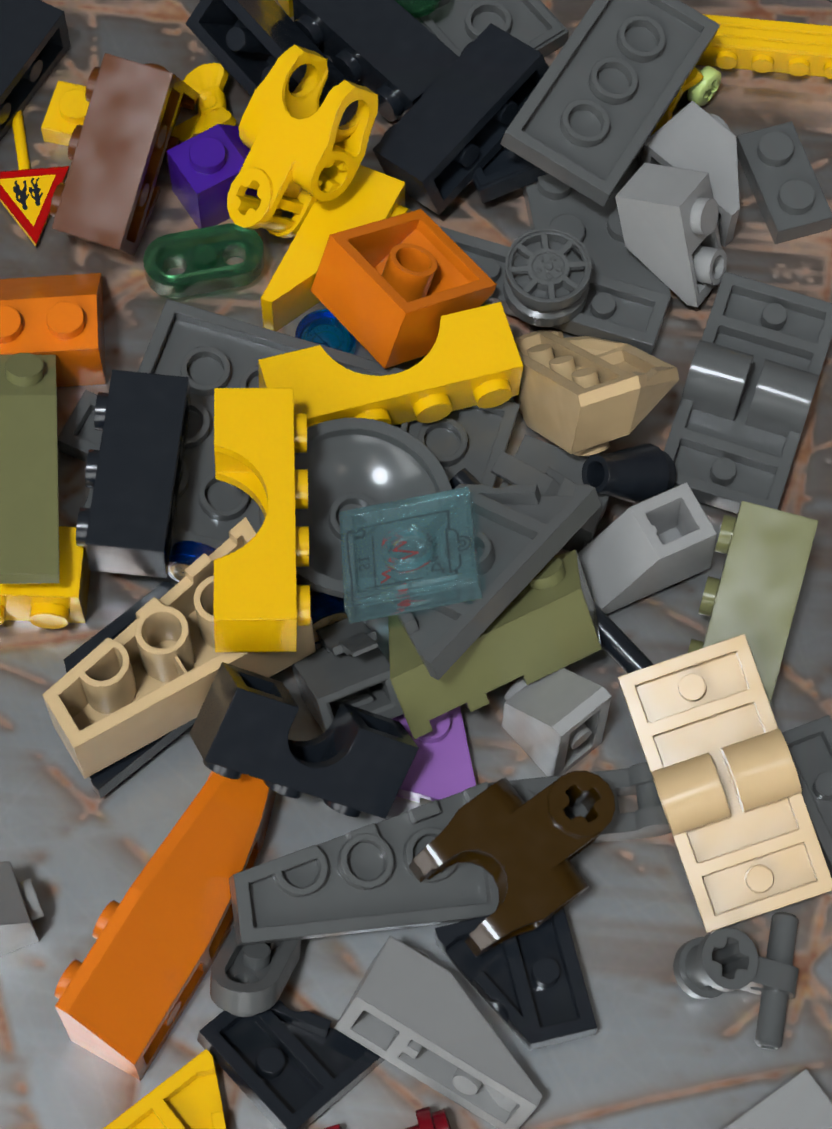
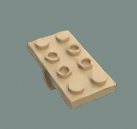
(726, 783)

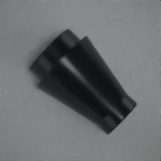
(631, 473)

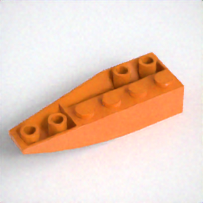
(165, 928)

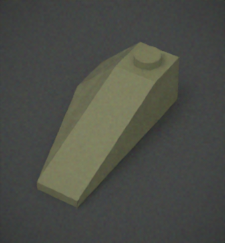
(28, 470)

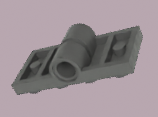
(749, 393)

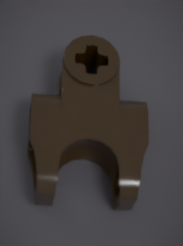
(523, 850)

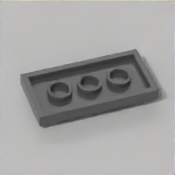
(609, 91)

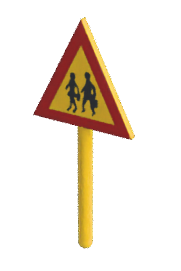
(29, 191)

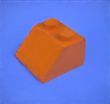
(396, 282)
(57, 318)

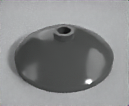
(354, 467)

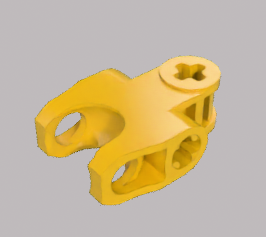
(296, 145)

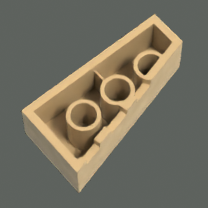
(155, 670)

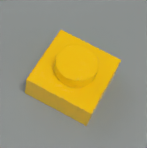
(64, 113)

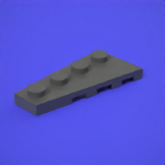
(361, 883)

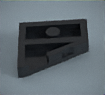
(527, 980)
(287, 1061)

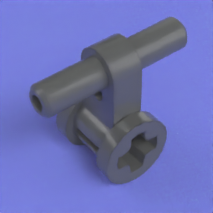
(730, 962)

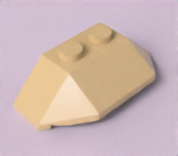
(587, 388)

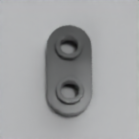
(251, 976)

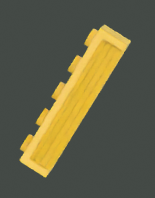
(770, 46)

